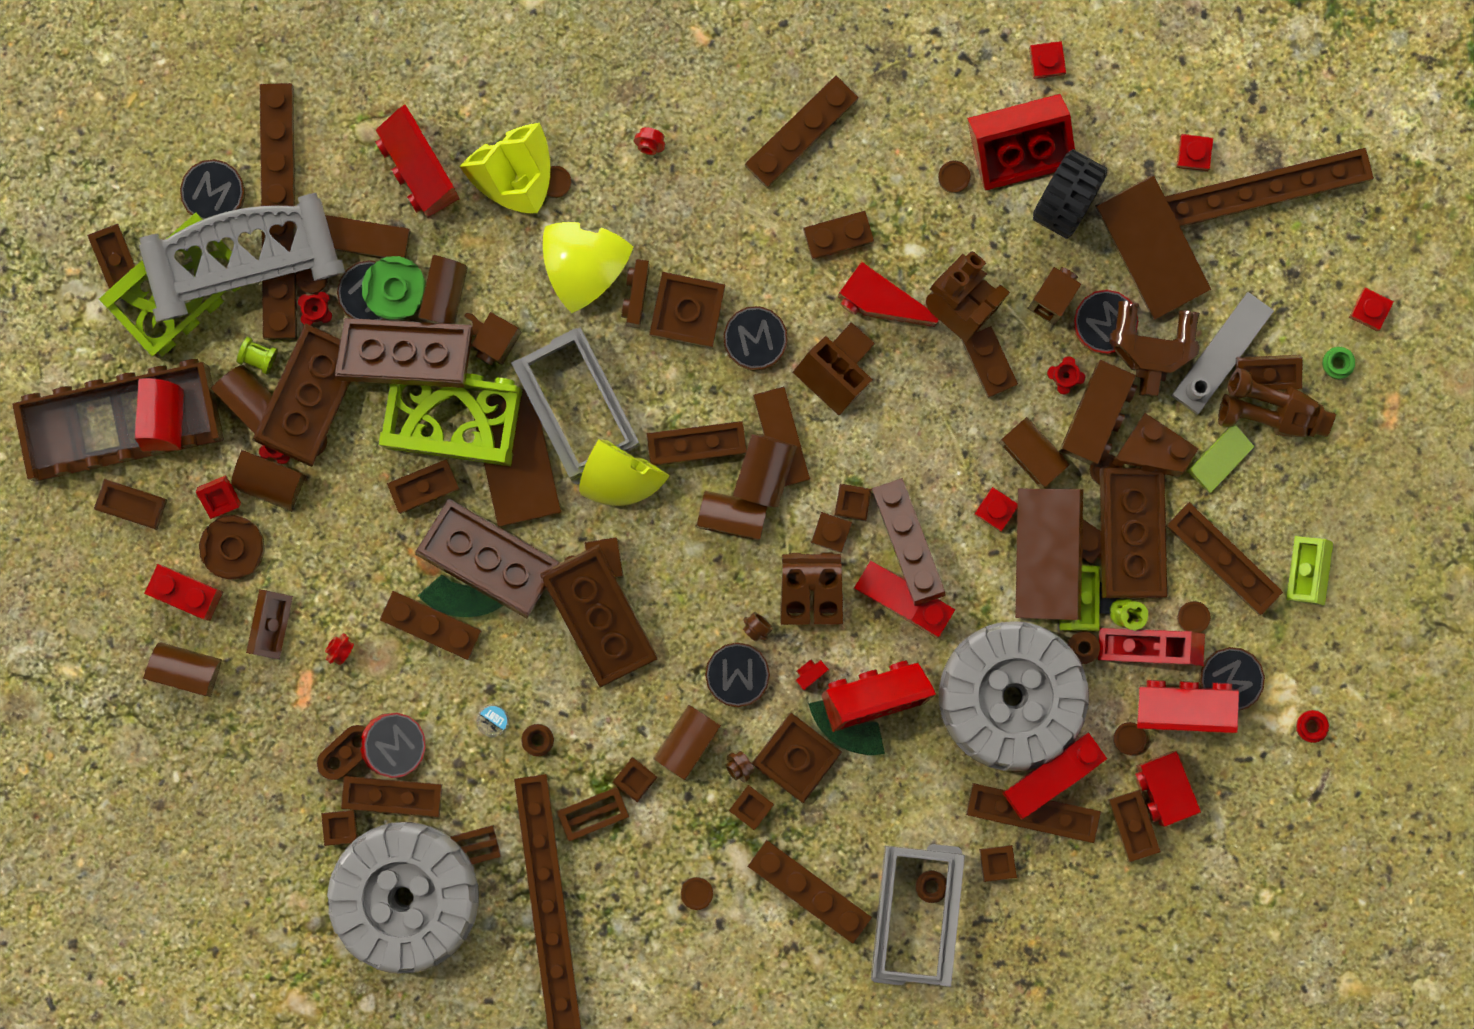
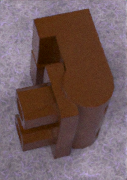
(963, 297)
(811, 573)

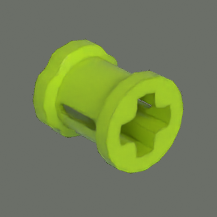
(256, 355)
(1136, 610)

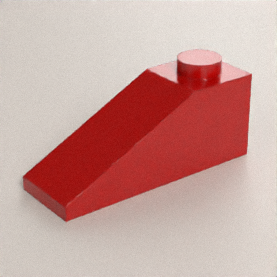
(879, 298)
(894, 595)
(1152, 646)
(1055, 776)

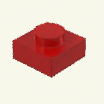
(1047, 60)
(1194, 152)
(1371, 309)
(218, 497)
(996, 509)
(809, 673)

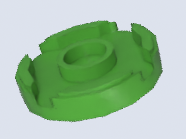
(393, 288)

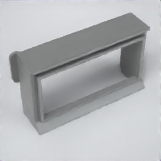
(545, 413)
(955, 860)

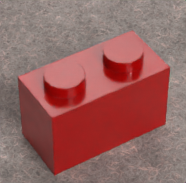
(183, 592)
(1167, 789)

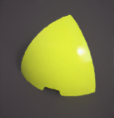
(513, 169)
(582, 262)
(617, 477)

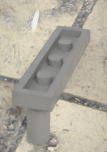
(1222, 352)

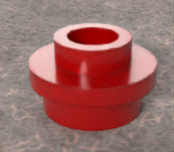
(650, 141)
(1322, 726)

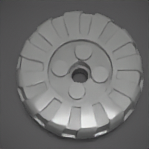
(1050, 689)
(367, 905)

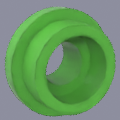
(1348, 362)

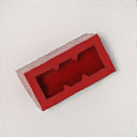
(159, 415)

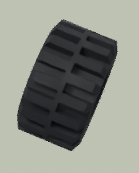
(1069, 193)

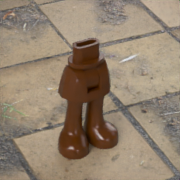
(1295, 412)

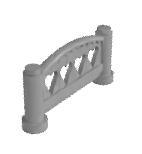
(174, 284)

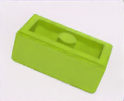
(1220, 458)
(1309, 570)
(1089, 603)

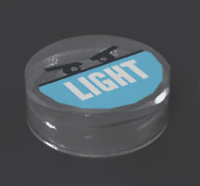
(493, 720)

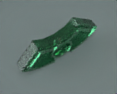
(457, 599)
(860, 739)

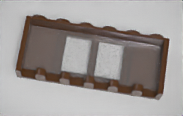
(98, 422)

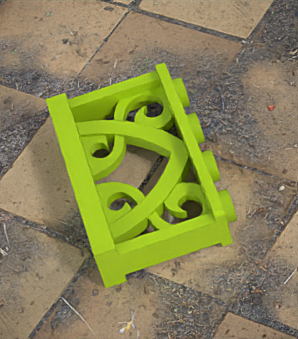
(130, 290)
(482, 447)

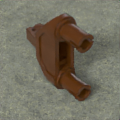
(1153, 356)

